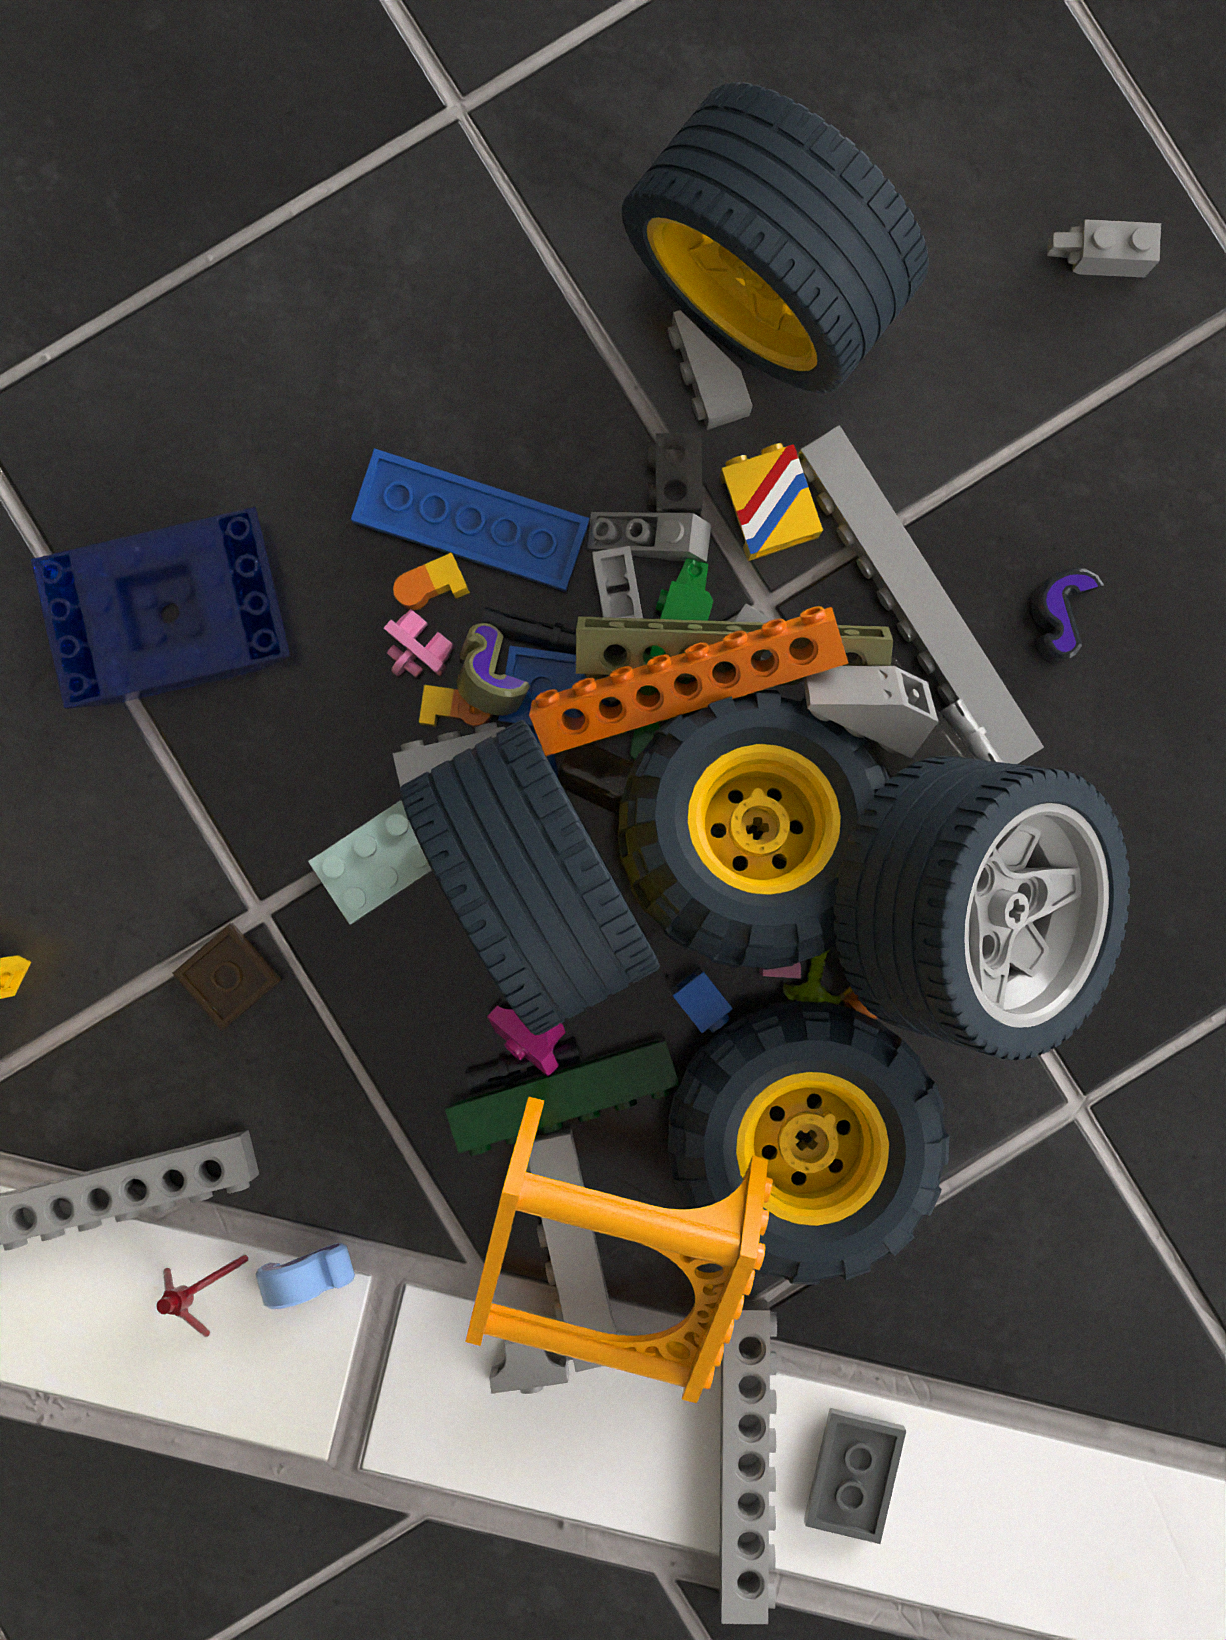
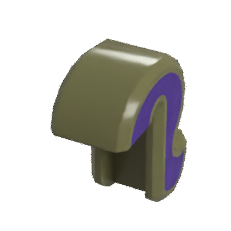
(477, 680)

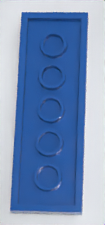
(470, 520)

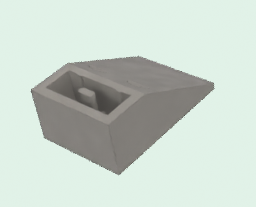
(875, 704)

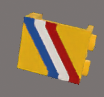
(771, 500)

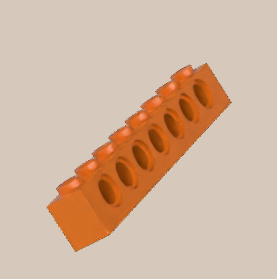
(561, 732)

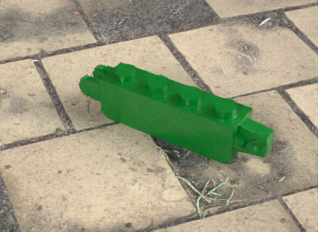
(682, 602)

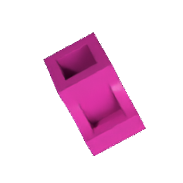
(523, 1043)

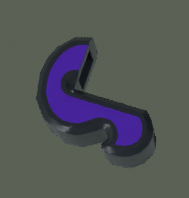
(1054, 613)

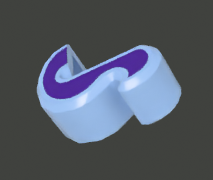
(305, 1276)

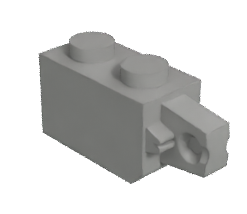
(1109, 247)

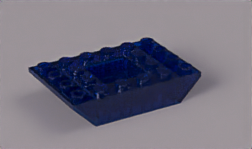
(109, 599)

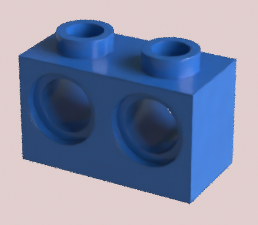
(702, 1001)

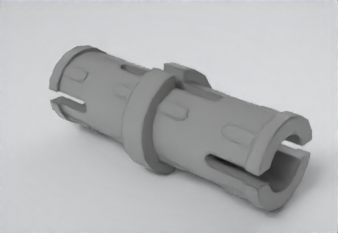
(969, 731)

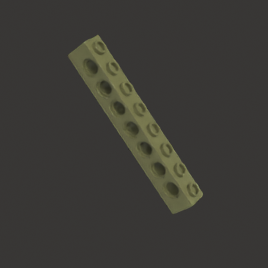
(636, 634)

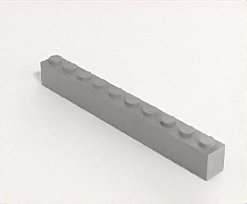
(914, 593)

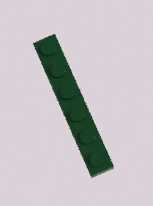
(566, 1093)

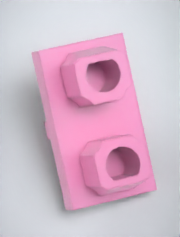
(406, 632)

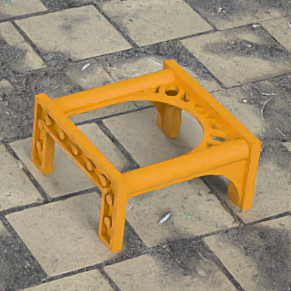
(713, 1234)

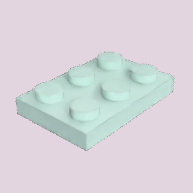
(372, 863)

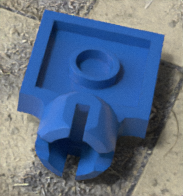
(543, 672)

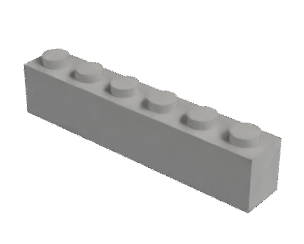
(572, 1249)

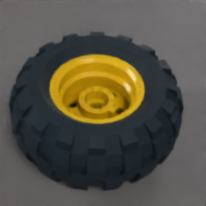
(682, 790)
(863, 1076)

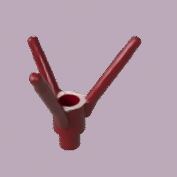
(178, 1300)

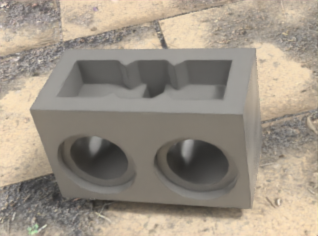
(617, 583)

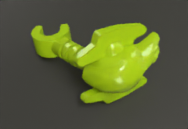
(812, 989)

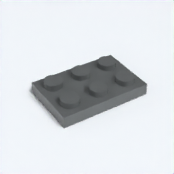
(855, 1476)

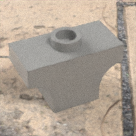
(527, 1369)

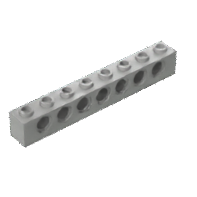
(232, 1153)
(738, 1599)

